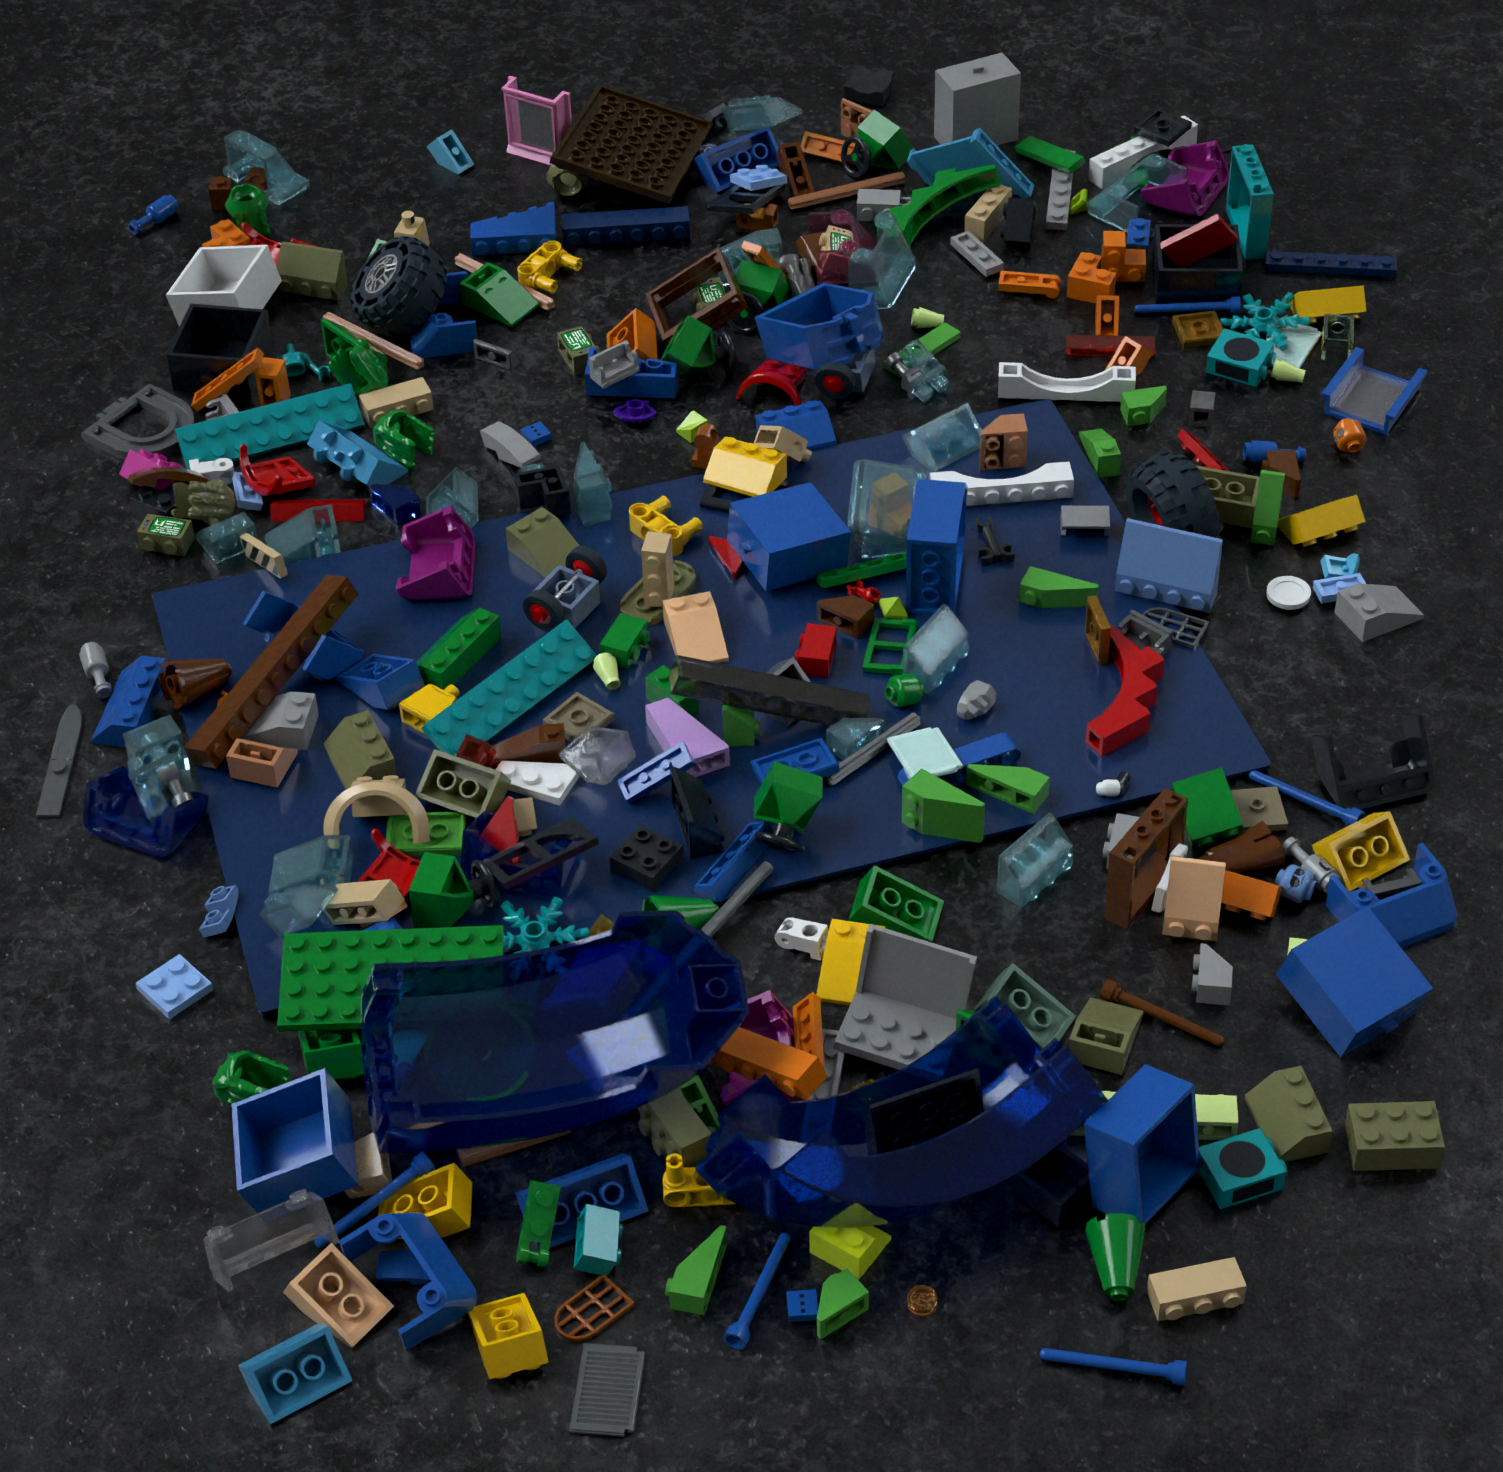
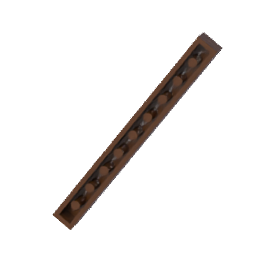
(270, 671)

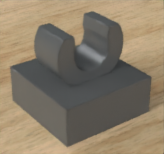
(716, 116)

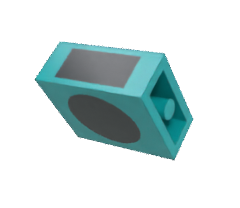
(1240, 357)
(1241, 1168)

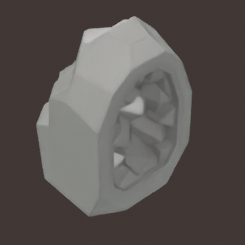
(976, 700)

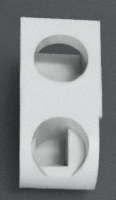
(218, 469)
(803, 936)

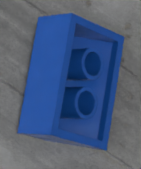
(806, 420)

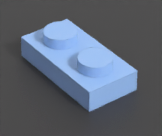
(245, 496)
(1327, 588)

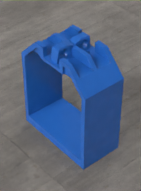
(821, 326)
(935, 545)

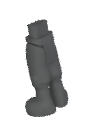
(799, 273)

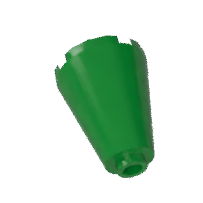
(696, 910)
(1116, 1252)

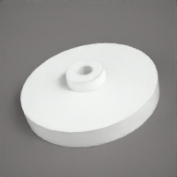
(1288, 592)

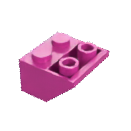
(144, 459)

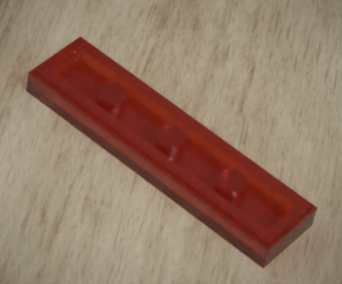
(1102, 344)

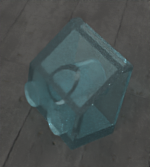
(223, 538)
(296, 907)

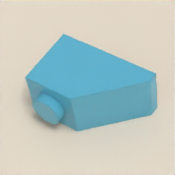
(450, 153)

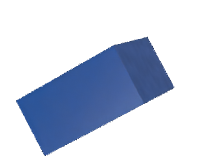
(788, 535)
(1354, 981)
(294, 1141)
(1142, 1144)

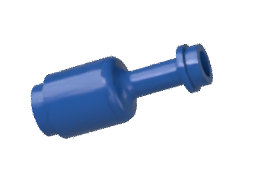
(156, 213)
(1256, 451)

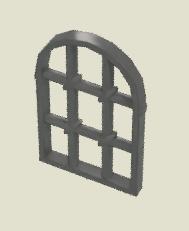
(1179, 633)

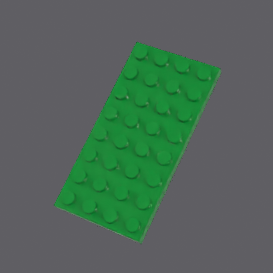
(329, 970)

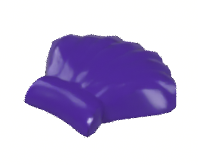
(635, 411)

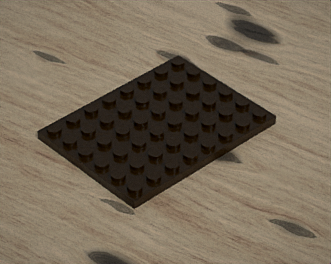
(632, 144)

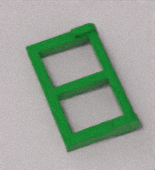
(905, 624)

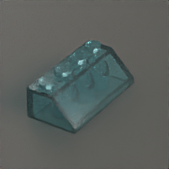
(758, 112)

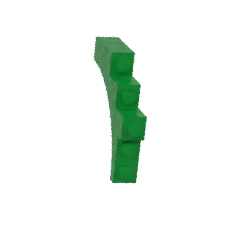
(947, 189)

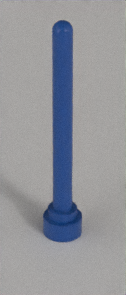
(1230, 305)
(1347, 815)
(420, 1165)
(738, 1333)
(1173, 1371)

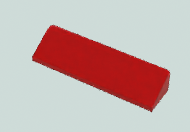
(343, 509)

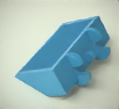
(354, 455)

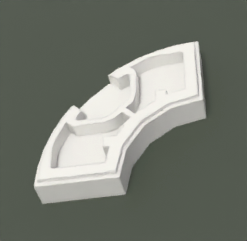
(1161, 890)

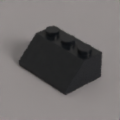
(695, 815)

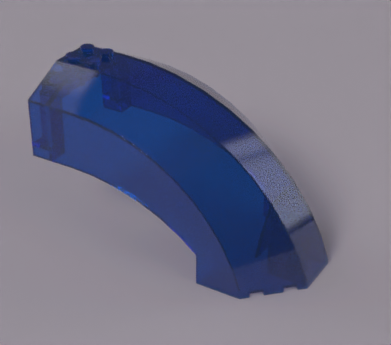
(543, 1034)
(812, 1157)

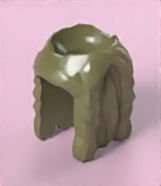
(566, 181)
(203, 501)

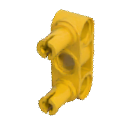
(544, 262)
(649, 518)
(686, 1187)

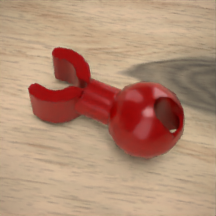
(869, 594)

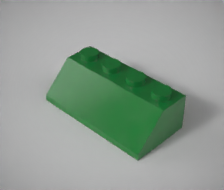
(460, 648)

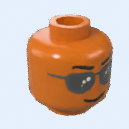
(1349, 435)

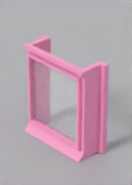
(535, 122)

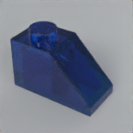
(395, 502)

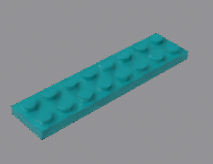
(269, 426)
(511, 689)

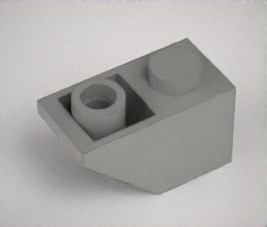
(1213, 977)

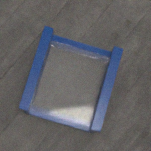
(1369, 394)

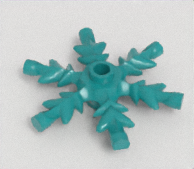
(1266, 319)
(535, 934)

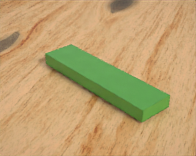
(935, 341)

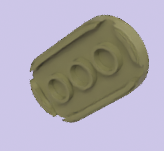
(633, 601)

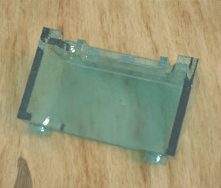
(887, 266)
(881, 507)

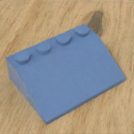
(1169, 565)

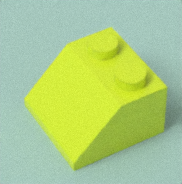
(848, 1247)

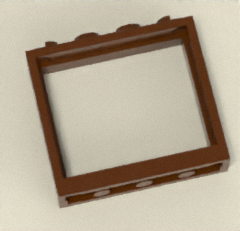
(690, 278)
(1131, 893)

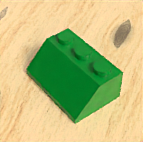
(338, 337)

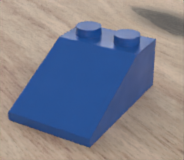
(383, 680)

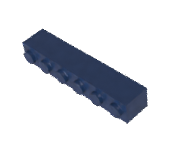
(625, 226)

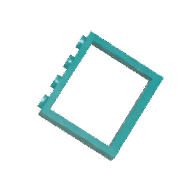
(1254, 221)

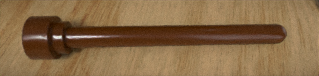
(1114, 992)

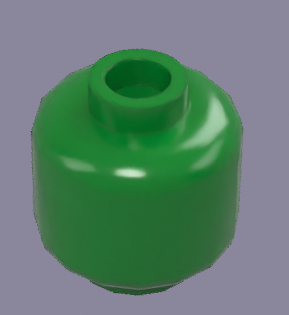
(904, 690)

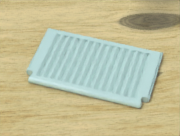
(1299, 342)
(925, 750)

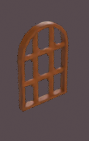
(593, 1299)

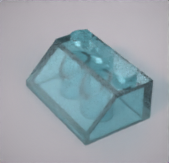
(944, 438)
(460, 492)
(936, 648)
(1034, 861)

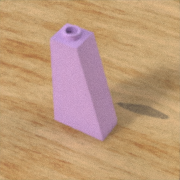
(673, 725)

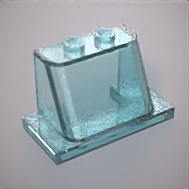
(248, 151)

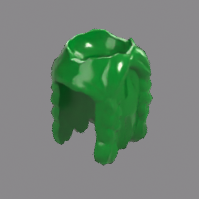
(248, 205)
(370, 367)
(403, 437)
(234, 1076)

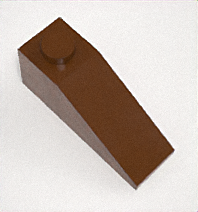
(793, 164)
(533, 745)

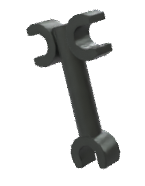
(992, 552)

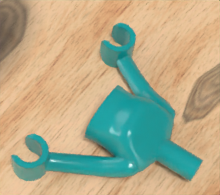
(296, 362)

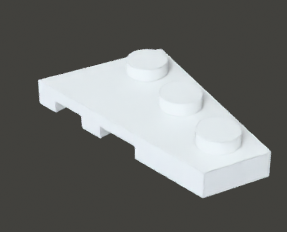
(540, 780)

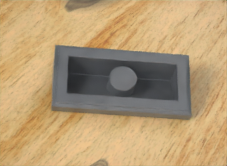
(495, 355)

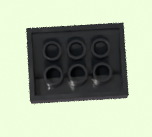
(923, 1113)

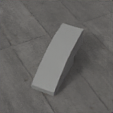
(509, 445)

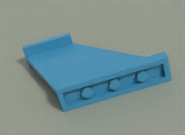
(969, 154)

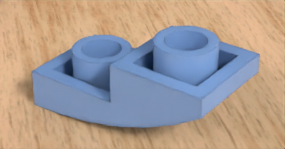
(220, 910)

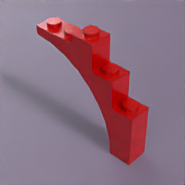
(1129, 712)

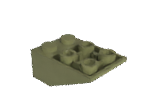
(1105, 1035)

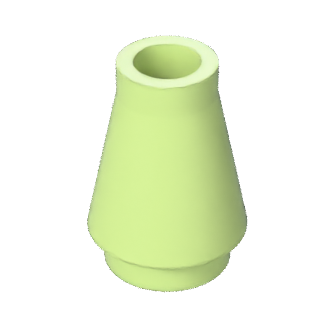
(925, 318)
(1286, 371)
(606, 668)

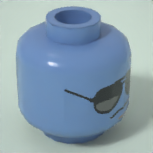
(1296, 883)

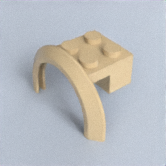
(378, 799)

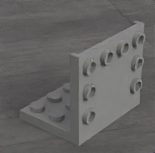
(904, 998)

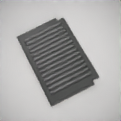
(607, 1390)

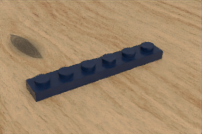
(1331, 263)

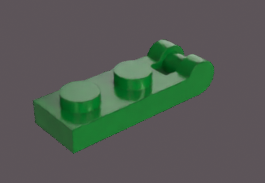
(538, 1223)

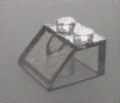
(599, 754)

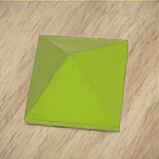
(1079, 202)
(893, 608)

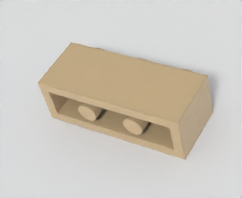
(987, 212)
(408, 396)
(657, 568)
(363, 902)
(1196, 1289)

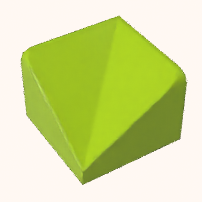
(690, 426)

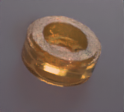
(922, 1300)

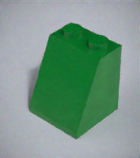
(1210, 808)

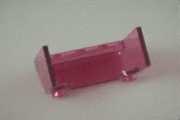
(833, 264)

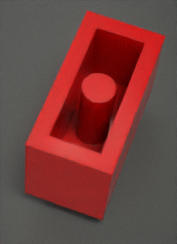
(817, 649)

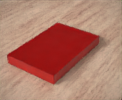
(1199, 241)

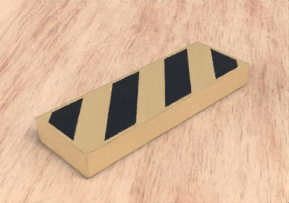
(263, 555)

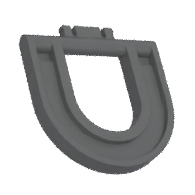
(152, 399)

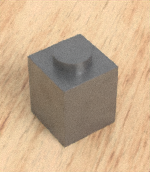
(1201, 408)

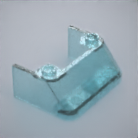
(1110, 203)

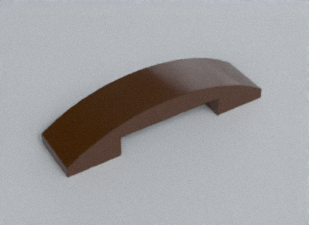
(149, 476)

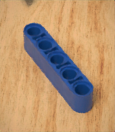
(993, 750)

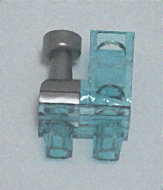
(923, 372)
(155, 777)

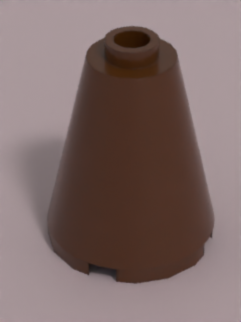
(191, 679)

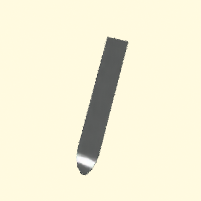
(60, 764)

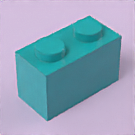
(597, 1240)

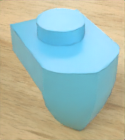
(1338, 566)

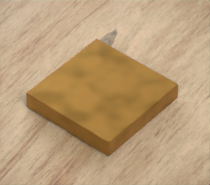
(1197, 328)
(1097, 630)

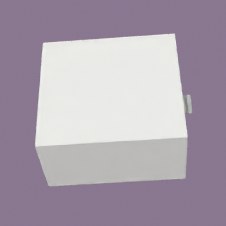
(225, 278)

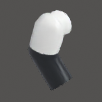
(1113, 788)

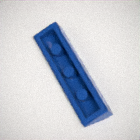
(733, 863)

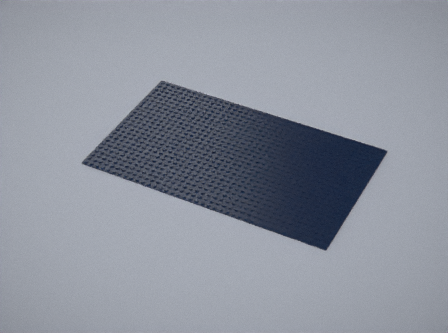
(1028, 654)

